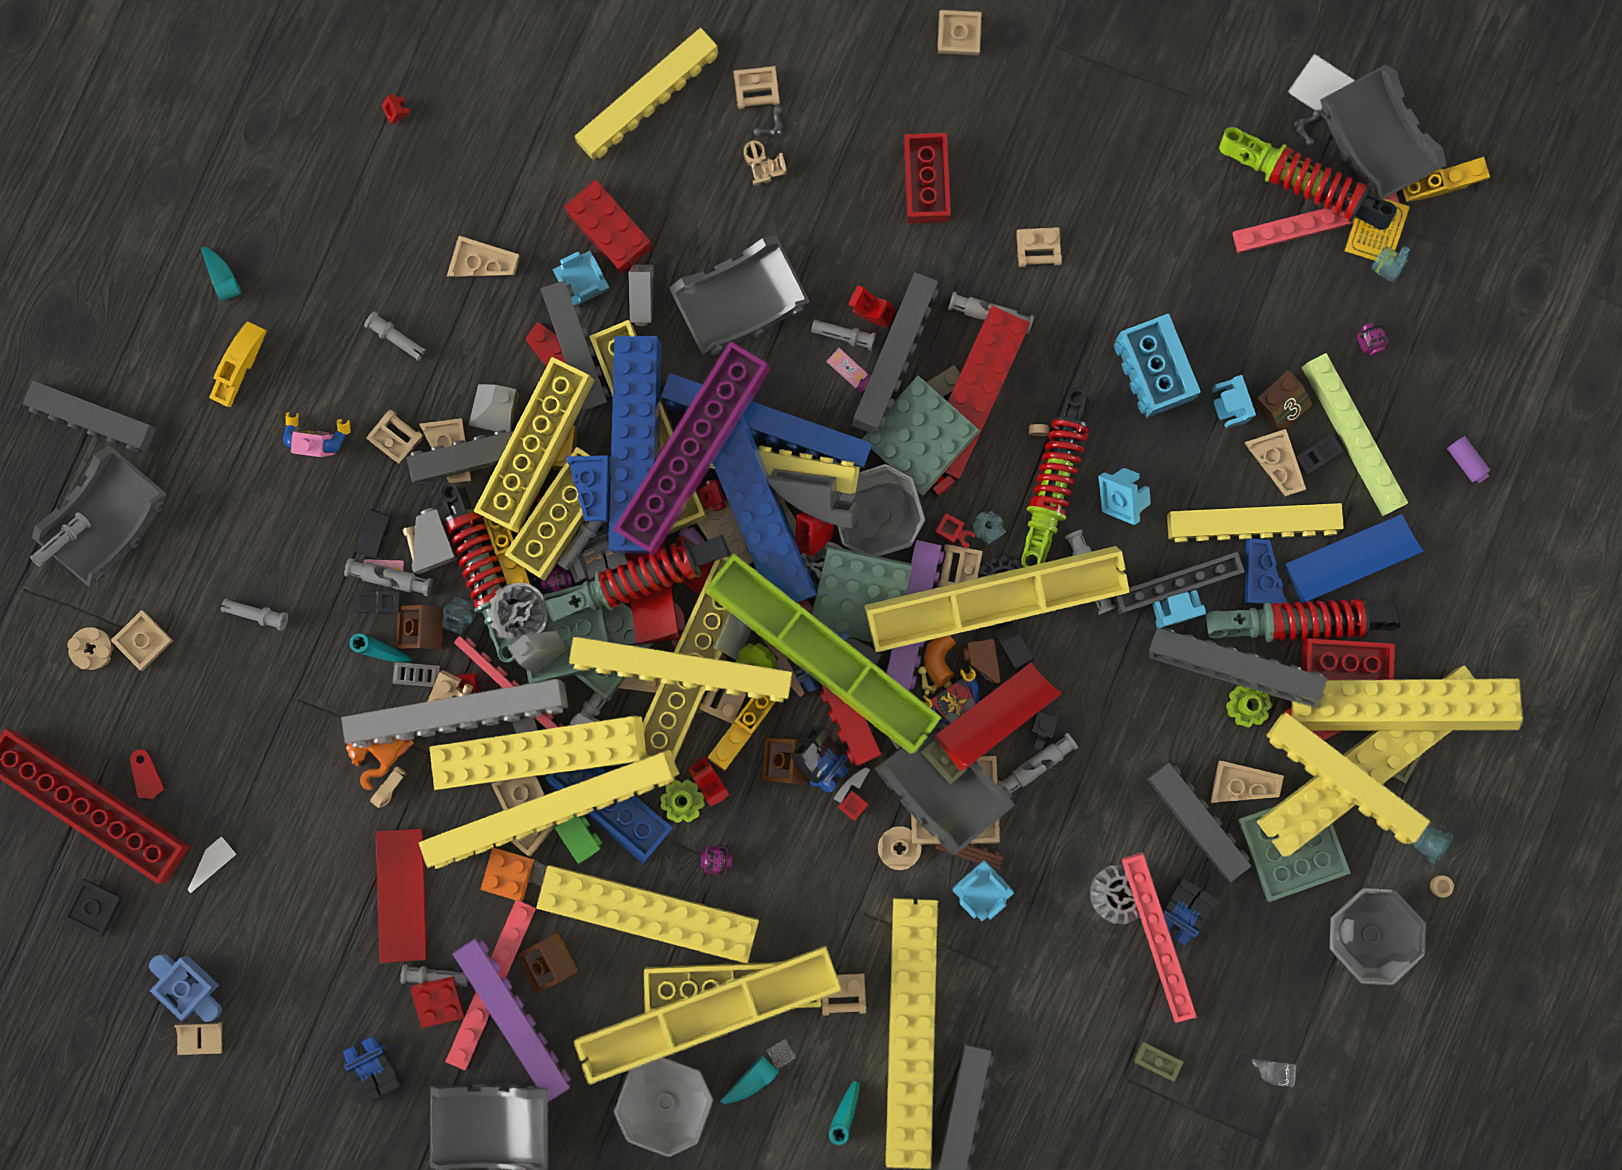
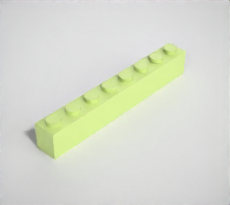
(1354, 434)

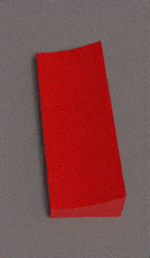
(654, 613)
(996, 716)
(401, 896)

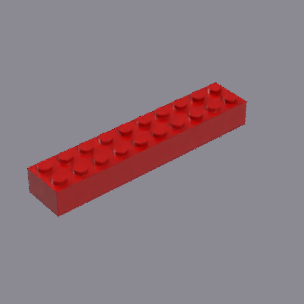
(89, 808)

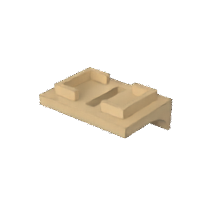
(210, 1038)

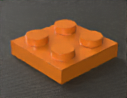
(507, 874)

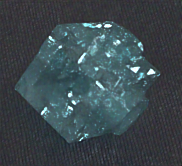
(988, 535)
(460, 611)

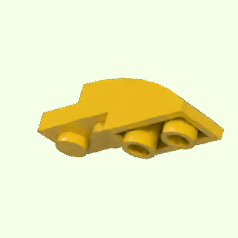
(1447, 180)
(235, 362)
(501, 540)
(740, 731)

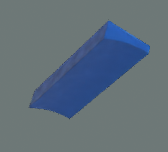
(1352, 558)
(627, 821)

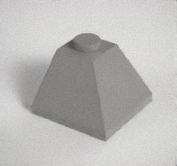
(494, 408)

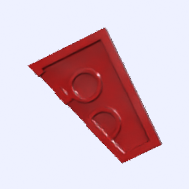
(545, 344)

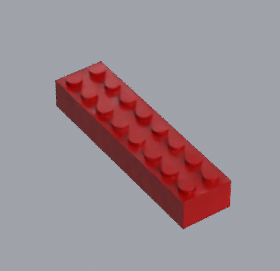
(985, 374)

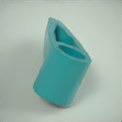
(221, 276)
(378, 649)
(755, 1078)
(844, 1114)

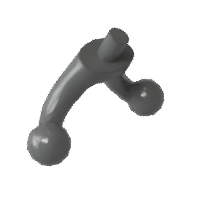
(778, 126)
(1300, 126)

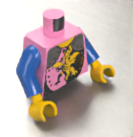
(313, 442)

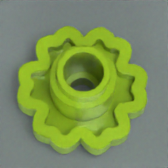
(757, 656)
(1238, 706)
(671, 803)

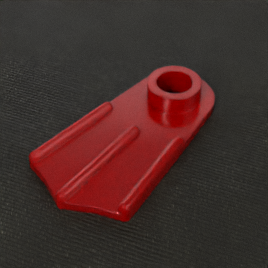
(145, 776)

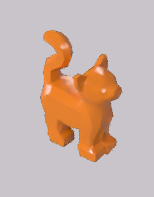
(385, 753)

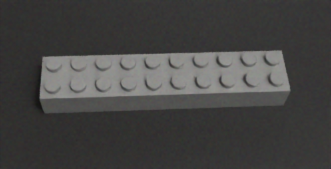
(455, 712)

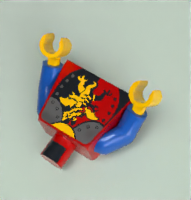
(956, 699)

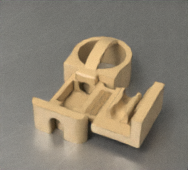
(765, 168)
(387, 788)

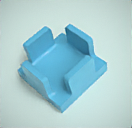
(583, 275)
(1234, 402)
(1121, 496)
(1178, 609)
(983, 892)

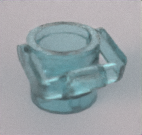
(1390, 263)
(1433, 843)

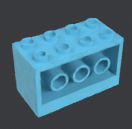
(1166, 356)

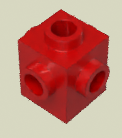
(712, 495)

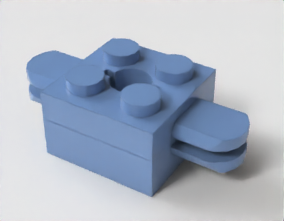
(184, 988)

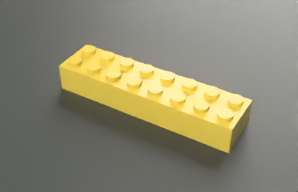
(534, 445)
(674, 983)

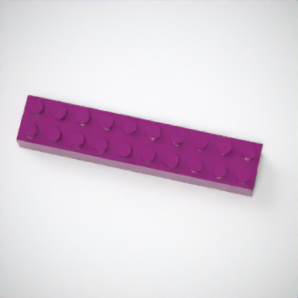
(692, 448)

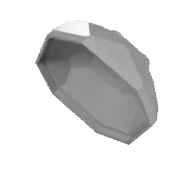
(663, 1106)

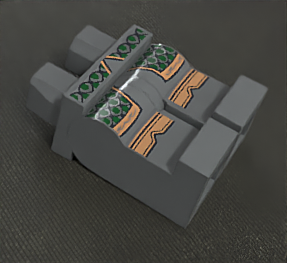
(597, 551)

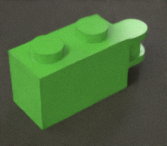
(579, 838)

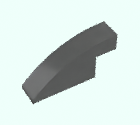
(814, 496)

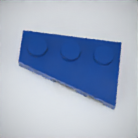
(592, 480)
(1261, 575)

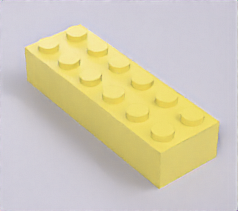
(550, 525)

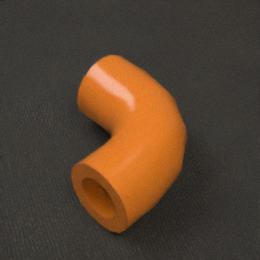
(935, 660)

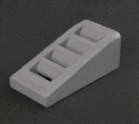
(397, 674)

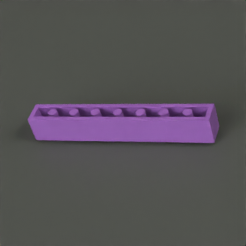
(922, 578)
(511, 1018)

